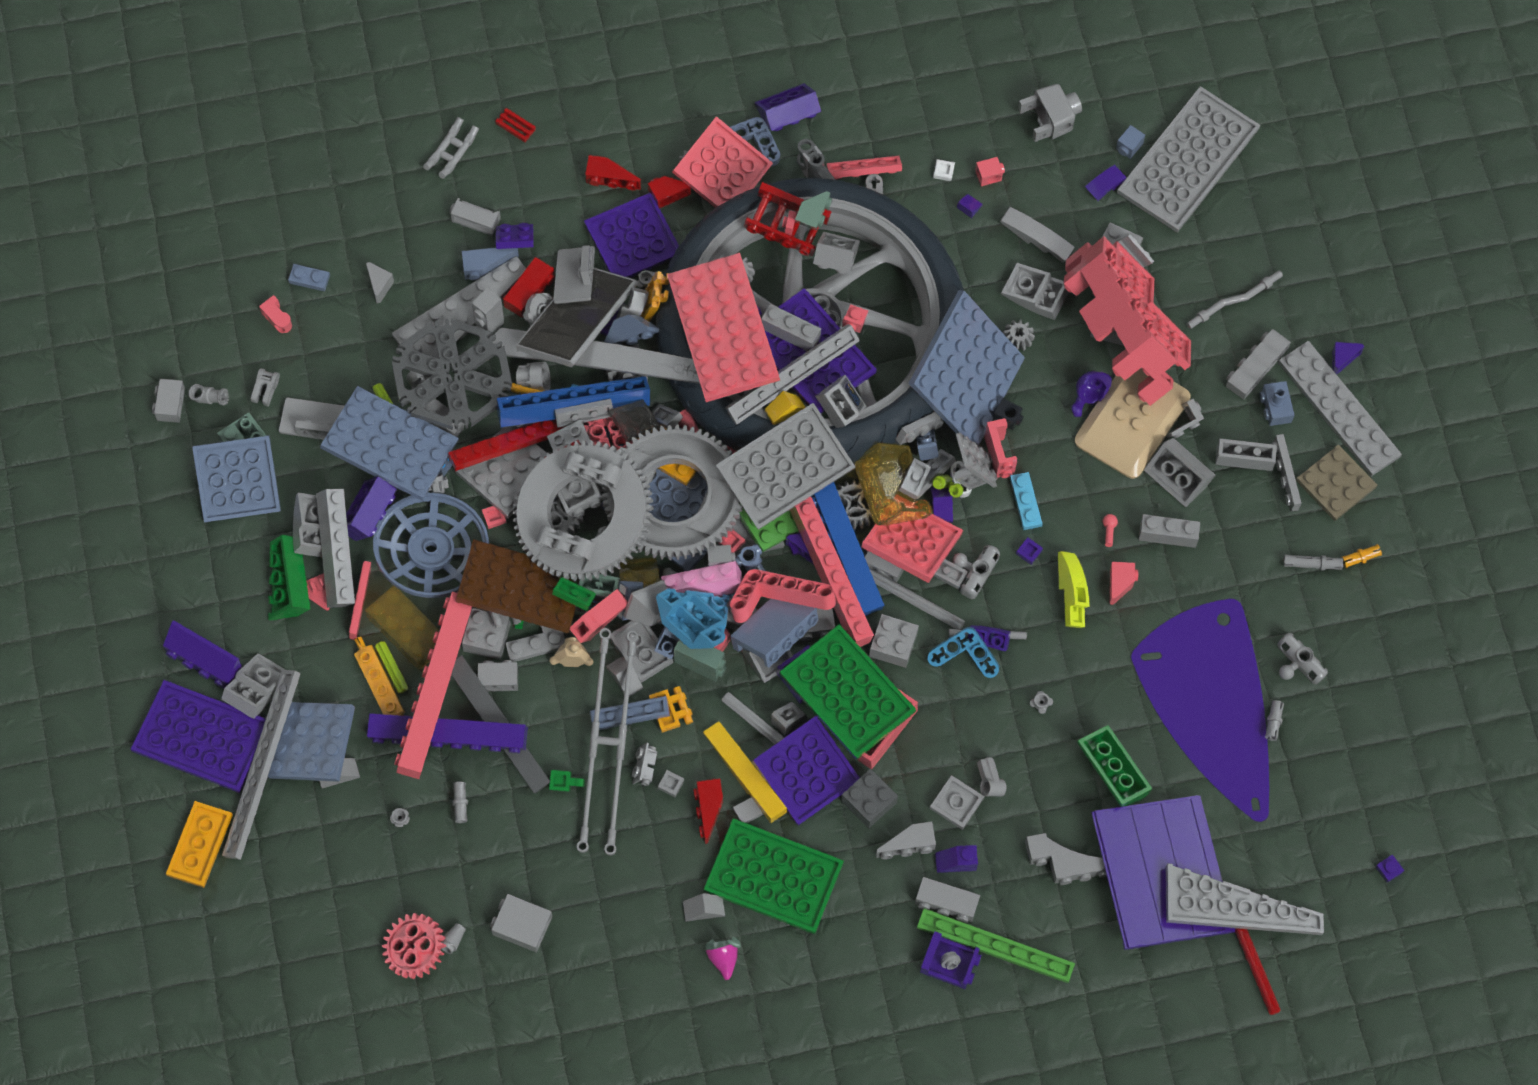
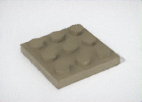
(1336, 482)

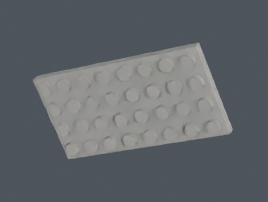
(1188, 159)

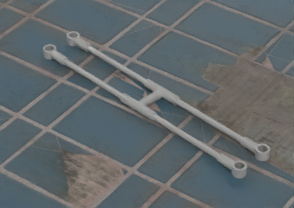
(595, 739)

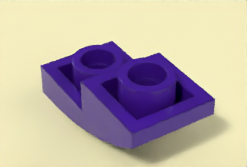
(1105, 182)
(992, 637)

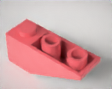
(599, 616)

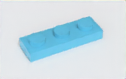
(1026, 501)

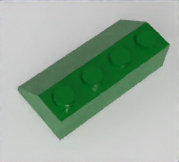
(1115, 766)

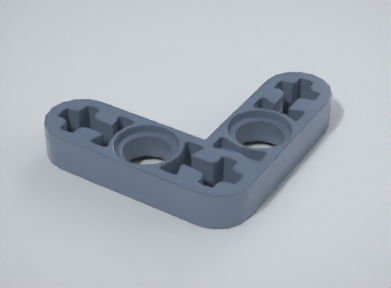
(757, 135)

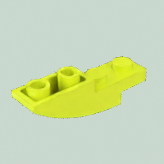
(1075, 589)

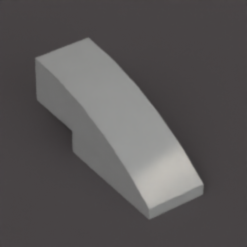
(635, 304)

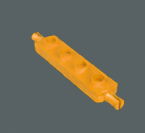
(378, 679)

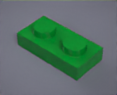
(574, 593)

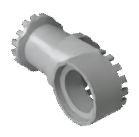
(209, 395)

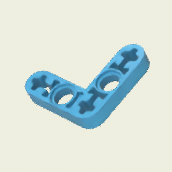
(970, 646)

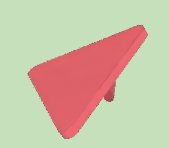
(317, 591)

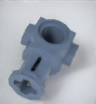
(754, 563)

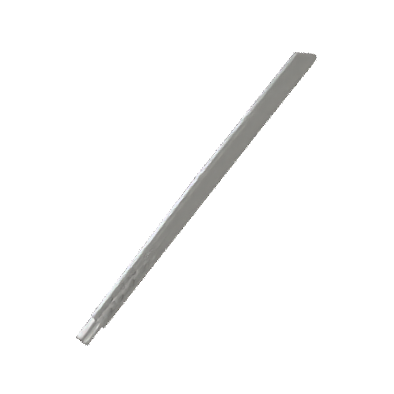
(615, 358)

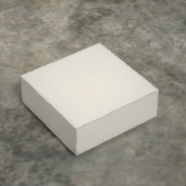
(944, 170)

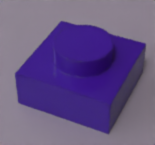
(1029, 551)
(1389, 868)

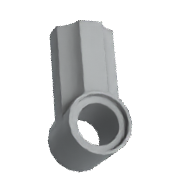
(991, 783)

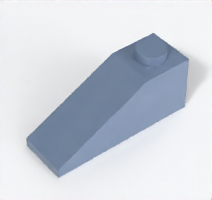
(483, 261)

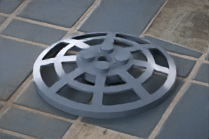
(425, 537)

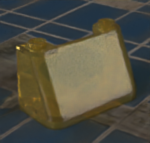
(880, 476)

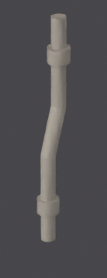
(1204, 315)

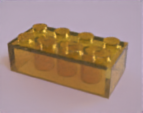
(403, 625)

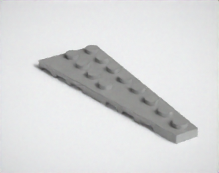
(460, 306)
(1209, 902)

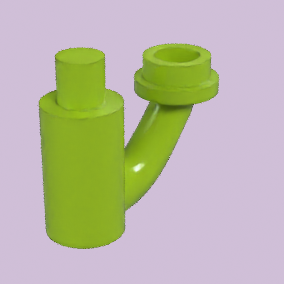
(945, 481)

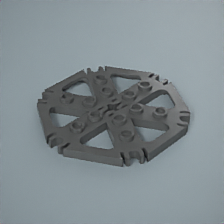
(438, 376)

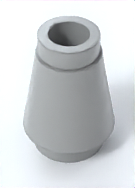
(453, 938)

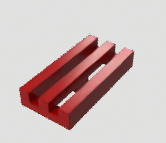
(503, 116)

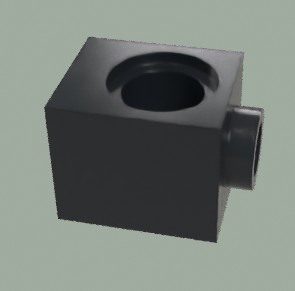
(1008, 407)

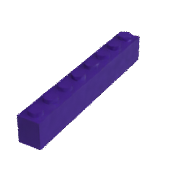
(453, 733)

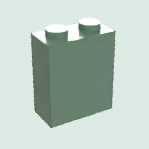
(704, 661)

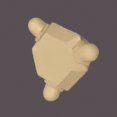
(571, 654)

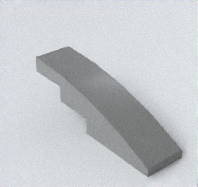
(1037, 233)

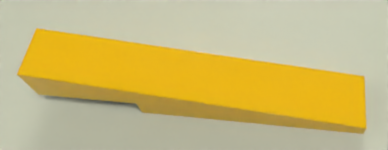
(745, 772)

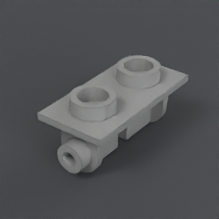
(645, 756)

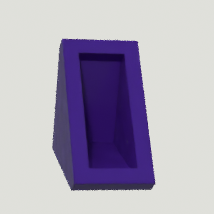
(1344, 354)
(942, 503)

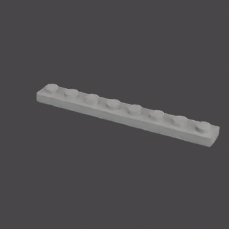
(793, 373)

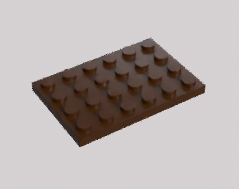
(513, 587)

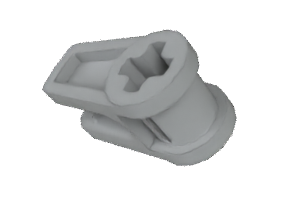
(267, 380)

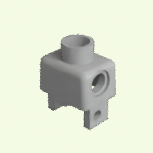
(1054, 111)

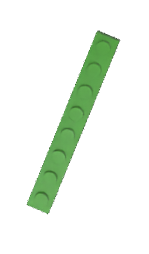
(996, 946)

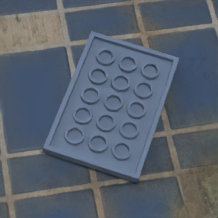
(389, 443)

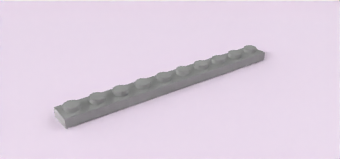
(261, 764)

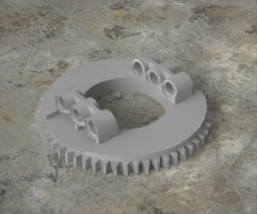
(719, 506)
(572, 554)

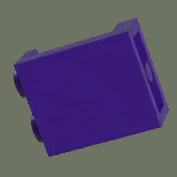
(958, 976)

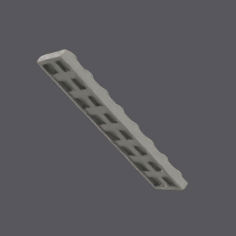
(1339, 408)

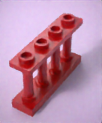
(785, 201)

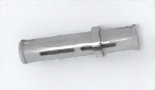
(1313, 562)

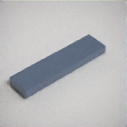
(636, 712)

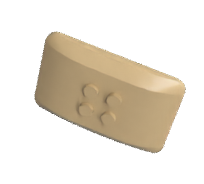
(1125, 429)

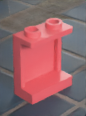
(993, 436)

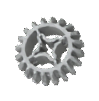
(864, 514)

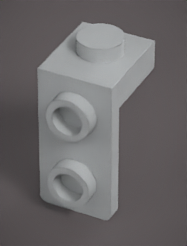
(1193, 412)

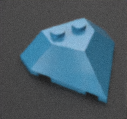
(694, 616)

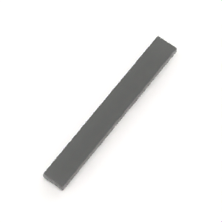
(491, 712)

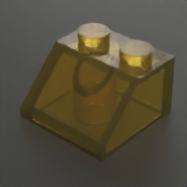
(640, 570)

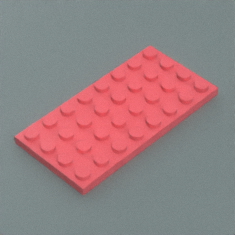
(723, 327)

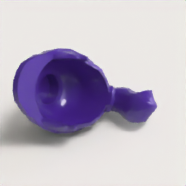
(1089, 389)

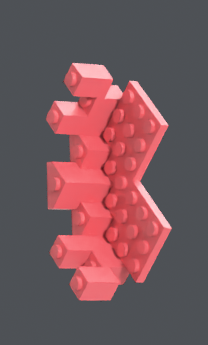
(1127, 305)

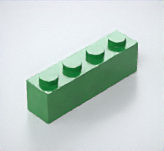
(287, 580)

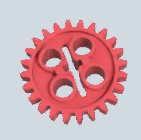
(597, 427)
(403, 934)

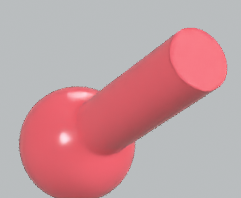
(1110, 522)

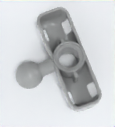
(984, 561)
(1312, 664)

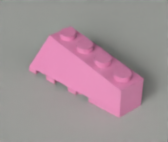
(713, 579)

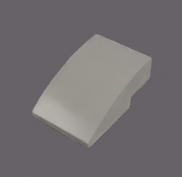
(1035, 290)
(306, 526)
(253, 686)

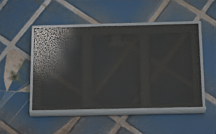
(569, 328)

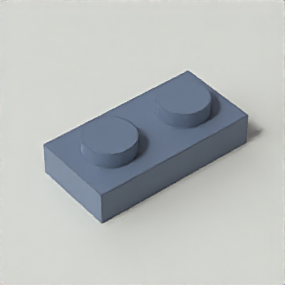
(309, 277)

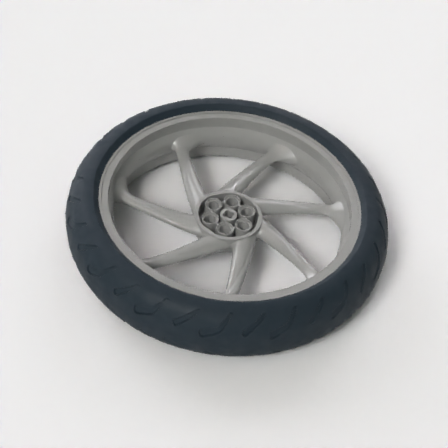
(855, 212)

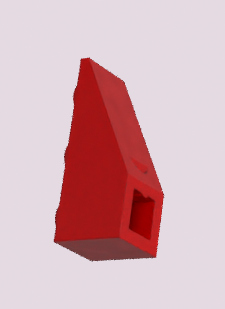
(608, 173)
(710, 802)

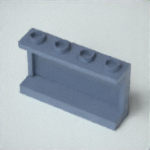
(774, 629)

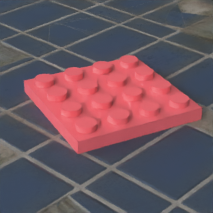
(721, 164)
(914, 545)

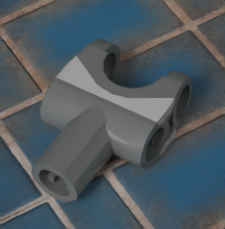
(813, 161)

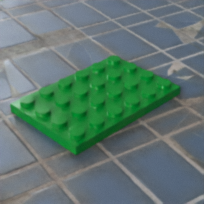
(847, 692)
(773, 876)

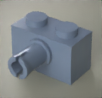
(1277, 403)

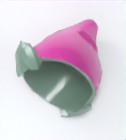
(723, 955)

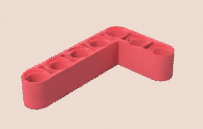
(778, 587)

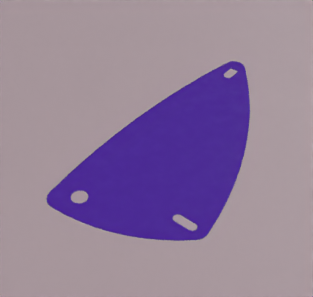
(1212, 698)

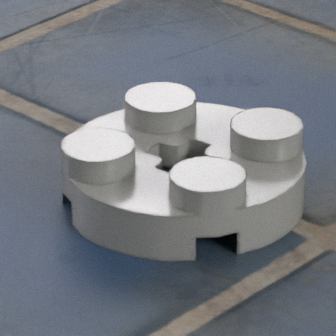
(534, 304)

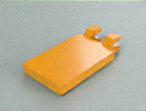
(655, 297)

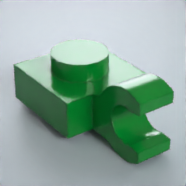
(562, 781)

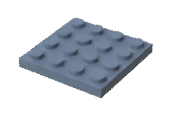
(236, 478)
(313, 742)

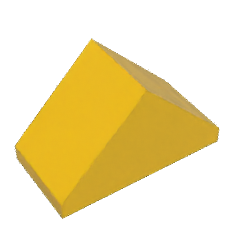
(784, 407)

